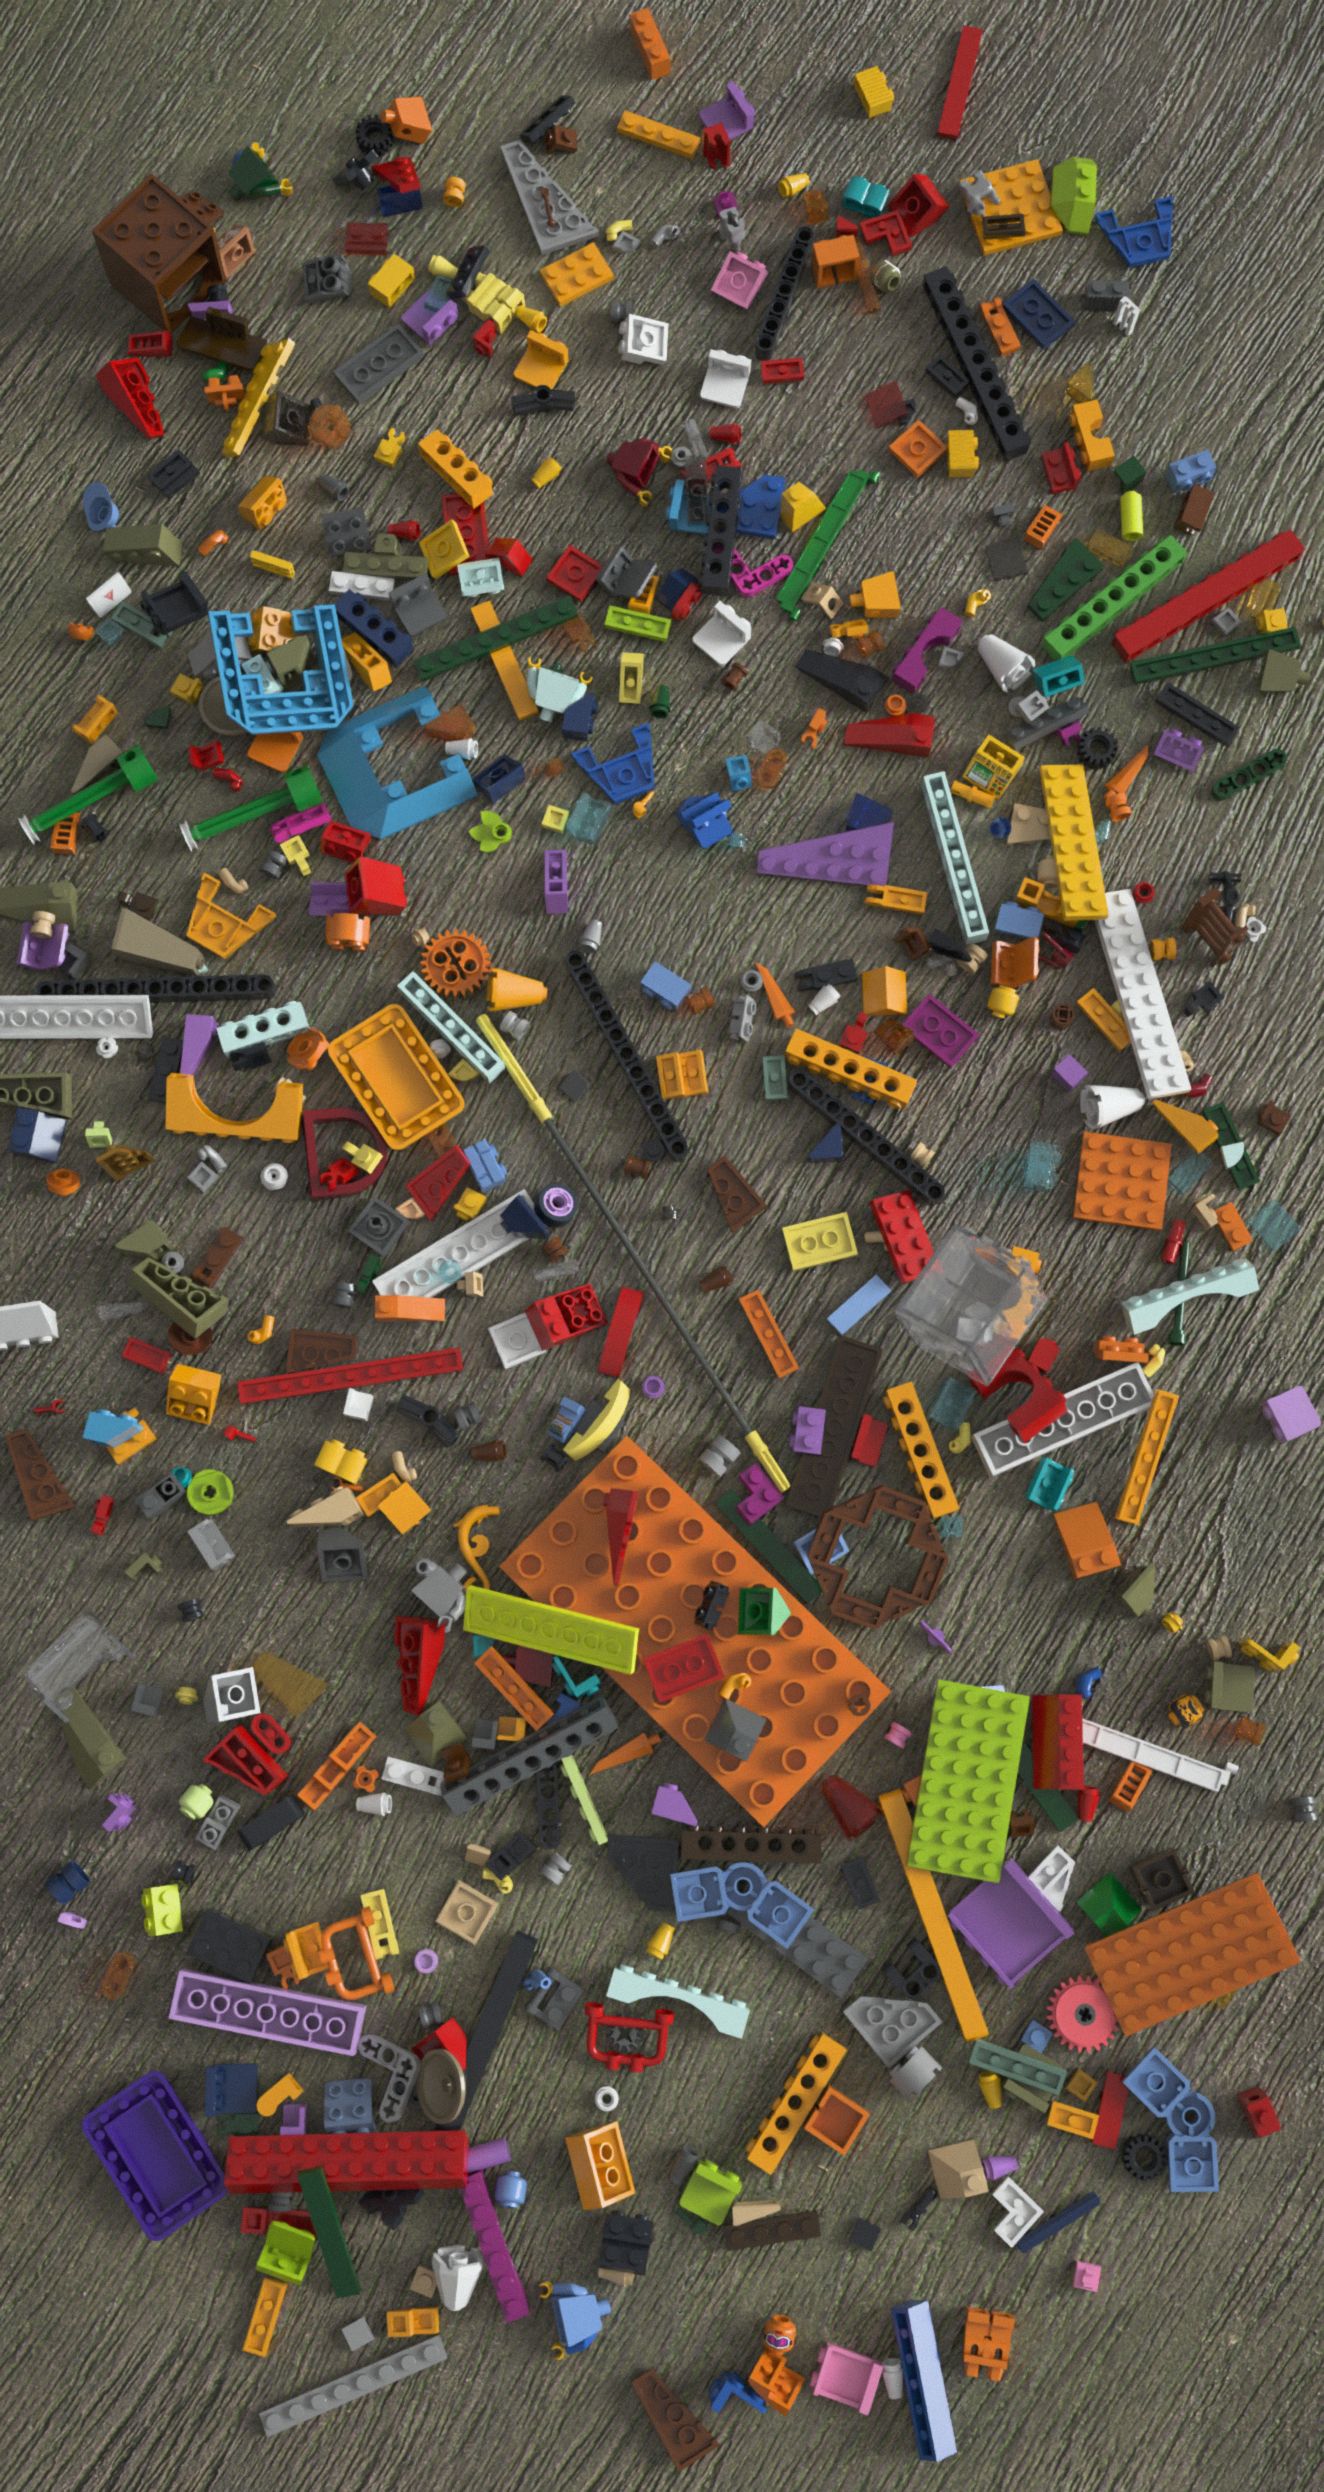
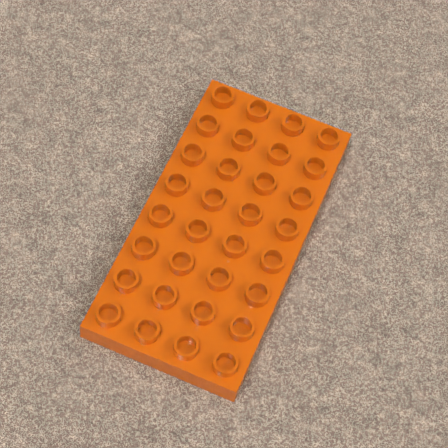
(672, 1554)

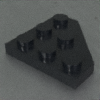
(646, 1867)

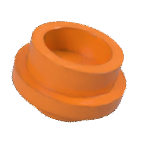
(895, 705)

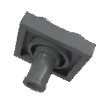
(346, 531)
(379, 1226)

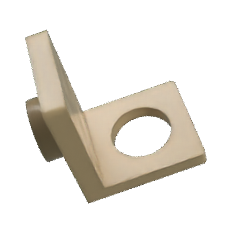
(820, 595)

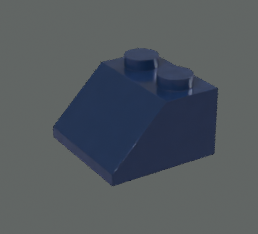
(36, 1135)

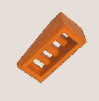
(1035, 539)
(69, 848)
(1120, 1801)

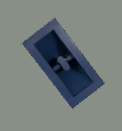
(674, 587)
(829, 1148)

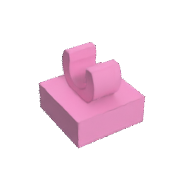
(1086, 2276)

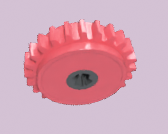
(1067, 2021)

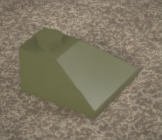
(1138, 1592)
(434, 1731)

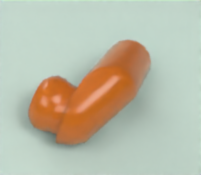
(215, 538)

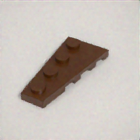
(37, 1480)
(676, 2426)

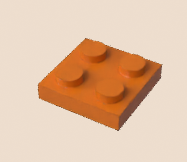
(918, 448)

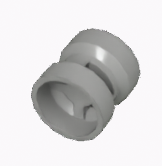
(514, 1025)
(556, 1868)

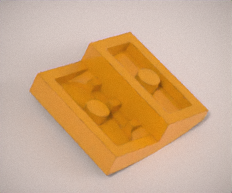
(682, 1074)

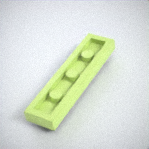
(587, 1809)

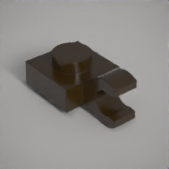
(140, 904)

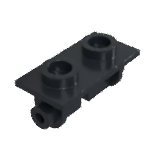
(714, 1595)

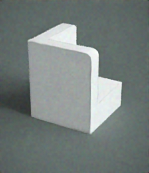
(358, 1405)

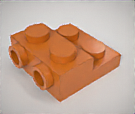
(1128, 1350)

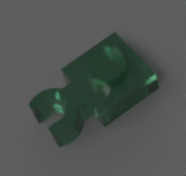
(243, 2124)

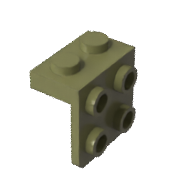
(1229, 1687)
(1034, 2096)

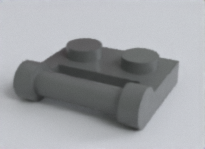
(560, 2003)

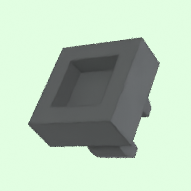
(1002, 513)

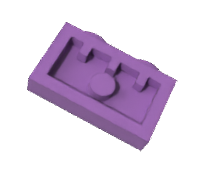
(1179, 750)
(328, 898)

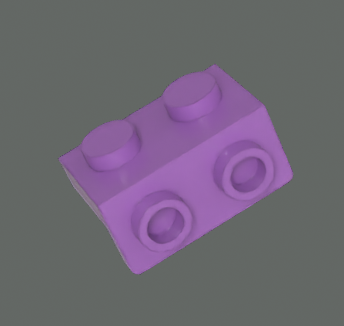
(809, 1430)
(121, 1815)

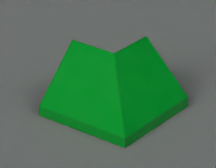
(761, 1611)
(1109, 1905)

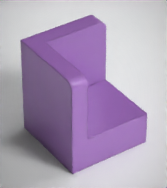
(1069, 1073)
(294, 2119)

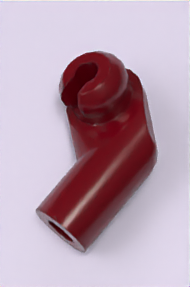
(1199, 1089)

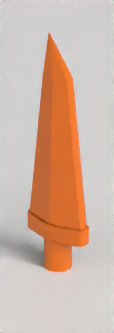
(1123, 779)
(778, 1002)
(631, 1750)

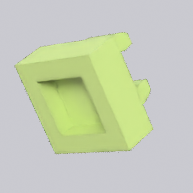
(98, 1136)

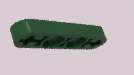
(1250, 776)

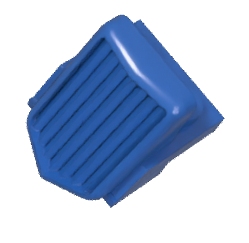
(705, 818)

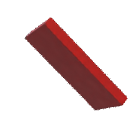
(470, 524)

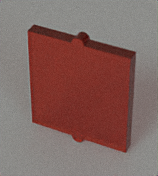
(886, 404)

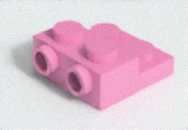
(740, 279)

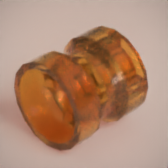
(870, 644)
(701, 1000)
(1251, 1731)

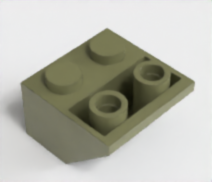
(290, 661)
(145, 1242)

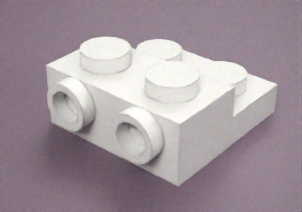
(643, 340)

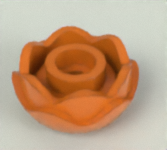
(80, 631)

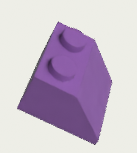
(673, 1805)

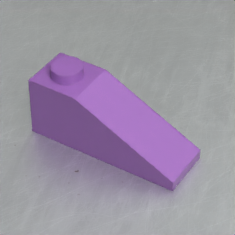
(556, 881)
(197, 1041)

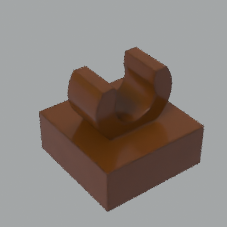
(1021, 1825)

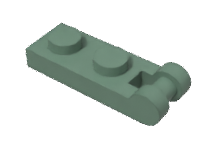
(139, 624)

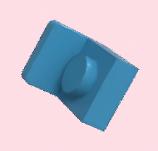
(739, 773)

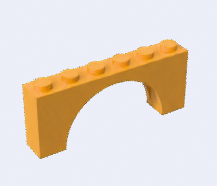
(188, 1113)

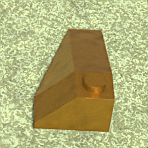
(123, 1160)

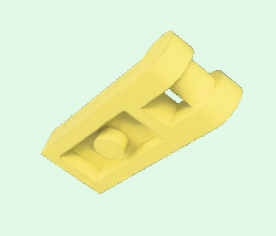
(383, 1924)

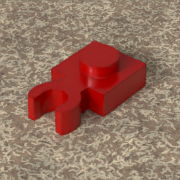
(339, 1171)
(103, 1511)

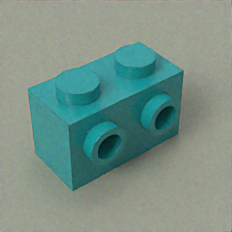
(1058, 676)

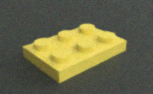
(819, 1241)

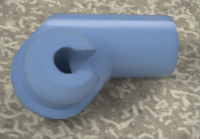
(536, 1979)

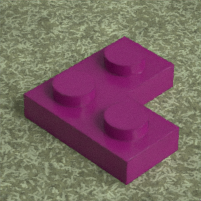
(763, 1494)

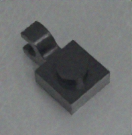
(1067, 937)
(1205, 998)
(253, 1057)

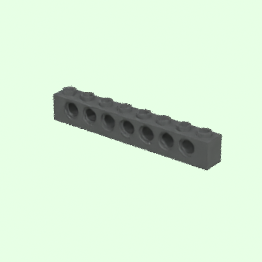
(534, 1745)

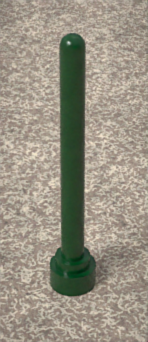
(1177, 1335)

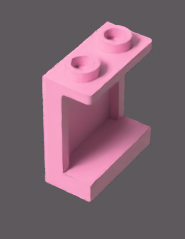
(846, 2377)

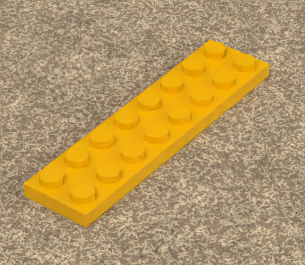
(1073, 842)

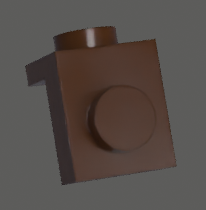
(561, 139)
(913, 941)

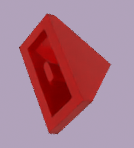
(511, 555)

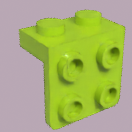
(710, 2192)
(286, 2252)

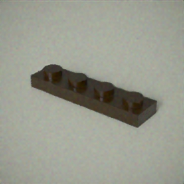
(772, 2230)

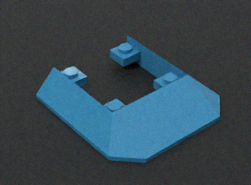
(326, 690)
(356, 787)

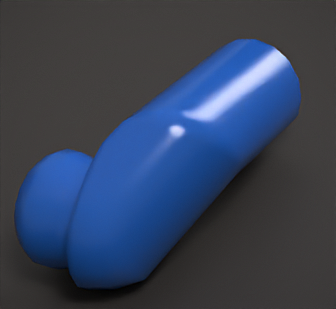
(1085, 1682)

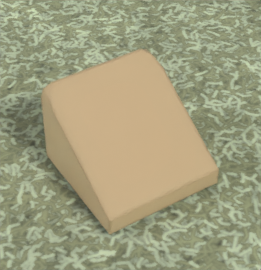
(477, 1854)

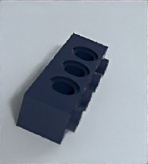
(394, 651)

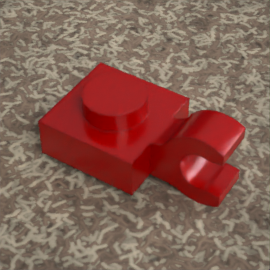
(854, 1035)

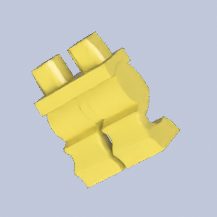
(494, 301)

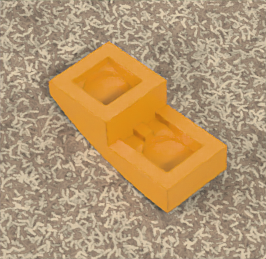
(413, 2321)

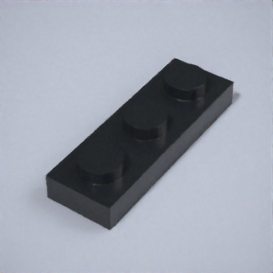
(547, 119)
(467, 272)
(167, 1063)

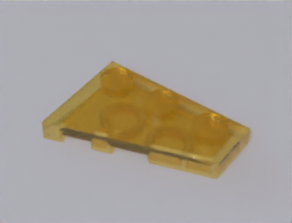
(288, 1683)

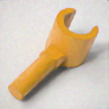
(638, 808)

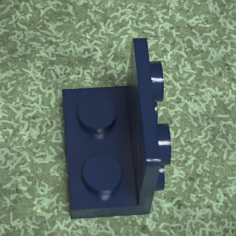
(231, 2088)

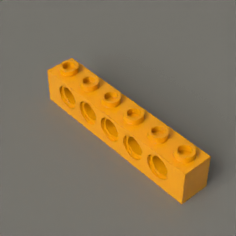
(843, 1059)
(906, 1394)
(769, 2158)

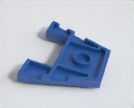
(1144, 241)
(625, 775)

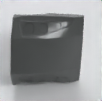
(326, 278)

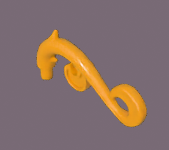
(464, 1524)

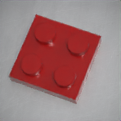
(574, 573)

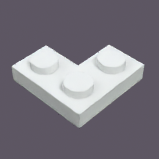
(1021, 2211)

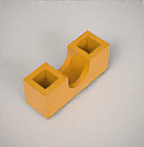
(1094, 452)
(1034, 895)

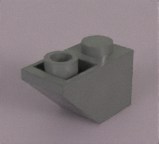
(160, 1496)

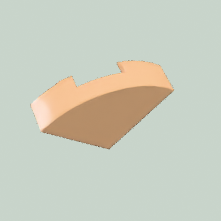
(410, 1209)

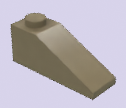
(97, 764)

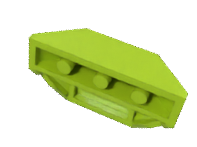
(1074, 193)

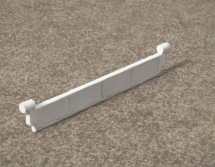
(1156, 1757)

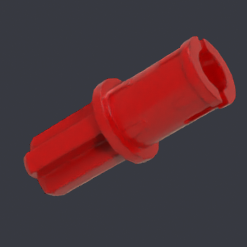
(1173, 1241)

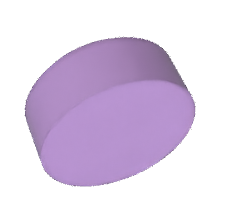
(426, 1961)

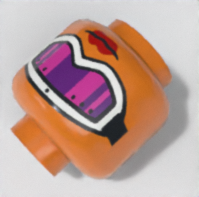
(779, 2334)

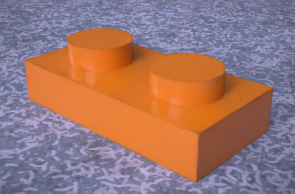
(1232, 1227)

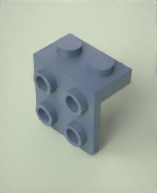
(348, 2107)

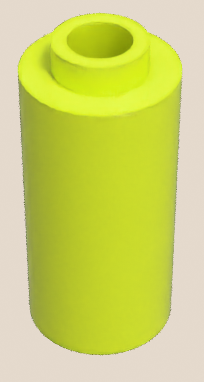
(1131, 516)

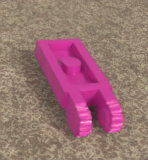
(299, 823)

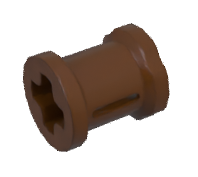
(734, 676)
(637, 1166)
(864, 1700)

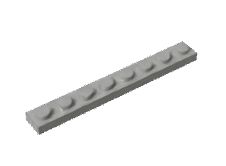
(353, 2385)

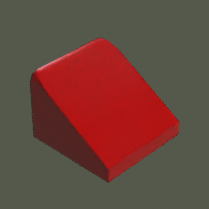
(845, 227)

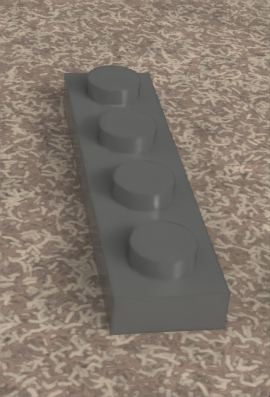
(1046, 723)

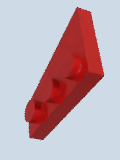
(399, 174)

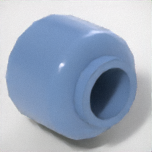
(510, 2190)

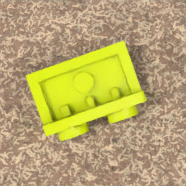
(162, 1910)

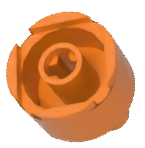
(347, 931)

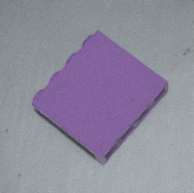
(1009, 1923)

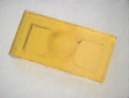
(1110, 548)

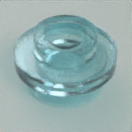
(449, 1265)

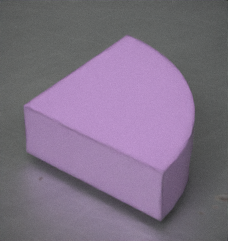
(72, 1920)

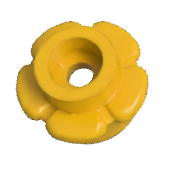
(1172, 1622)

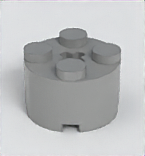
(914, 2073)

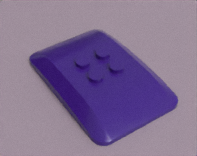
(155, 2155)

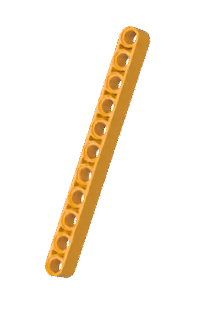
(934, 1921)

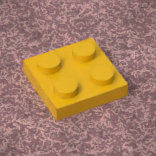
(444, 549)

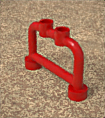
(635, 2061)

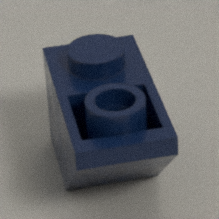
(578, 718)

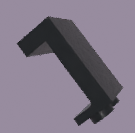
(175, 605)

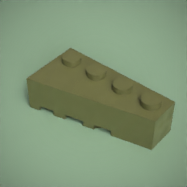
(38, 1092)

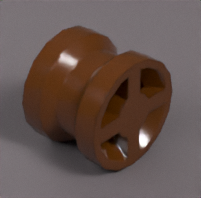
(554, 1249)

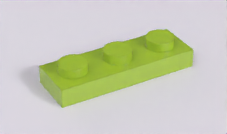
(637, 623)

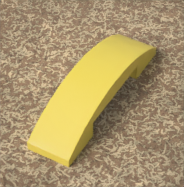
(603, 1425)

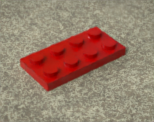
(903, 1234)

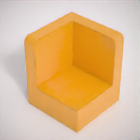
(511, 1728)

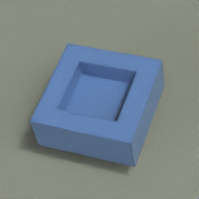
(1036, 2036)

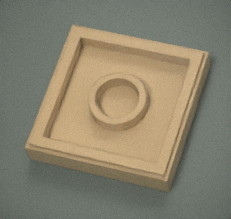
(466, 1912)

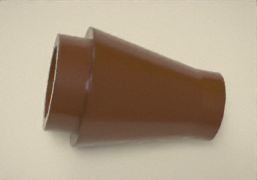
(716, 1279)
(490, 1451)

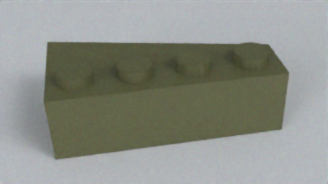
(178, 1298)

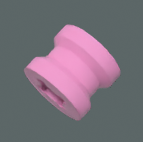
(898, 1735)

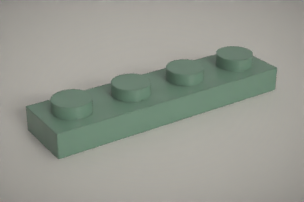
(1017, 2066)

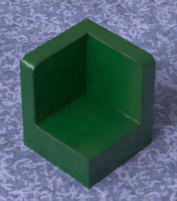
(1130, 474)

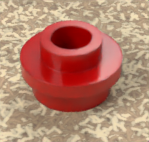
(1143, 886)

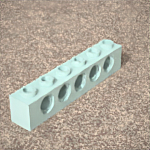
(451, 1027)

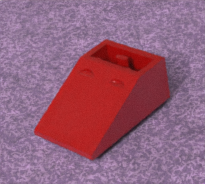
(565, 1316)

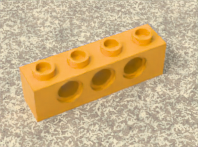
(466, 479)

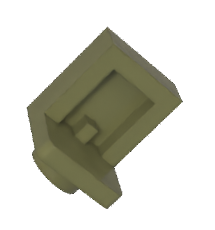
(139, 1565)

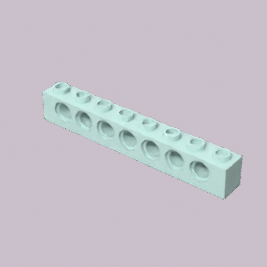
(954, 858)

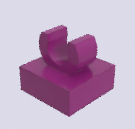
(723, 201)
(1067, 731)

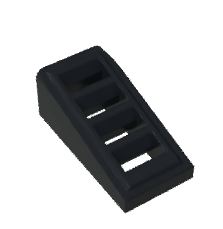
(948, 947)

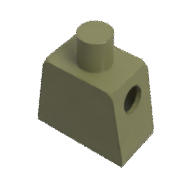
(1280, 673)

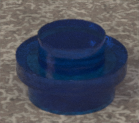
(1001, 827)

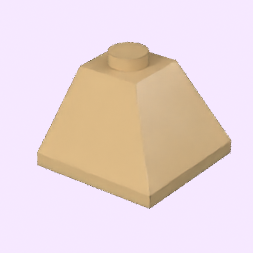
(958, 2170)

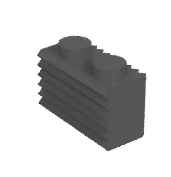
(1104, 294)

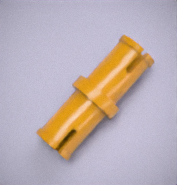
(972, 794)

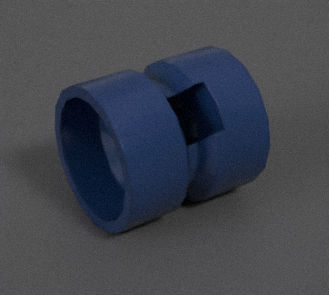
(64, 1885)

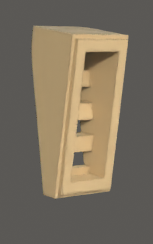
(752, 2210)

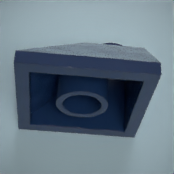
(522, 1221)

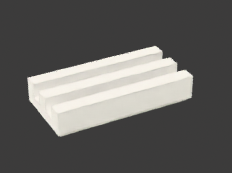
(1123, 313)

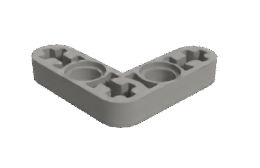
(399, 2067)

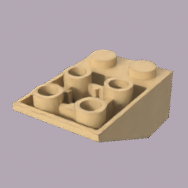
(335, 1510)

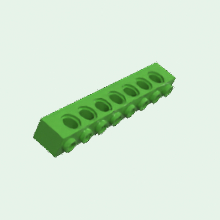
(1173, 557)

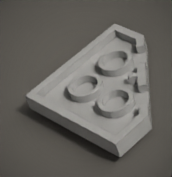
(891, 2024)

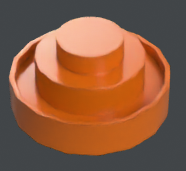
(63, 1182)

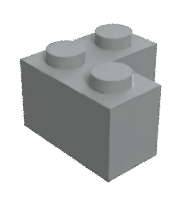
(204, 661)

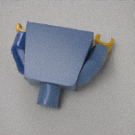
(575, 2315)

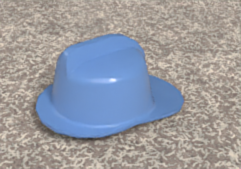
(99, 508)

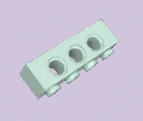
(275, 1032)

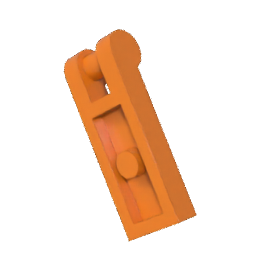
(999, 327)

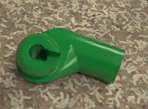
(218, 372)

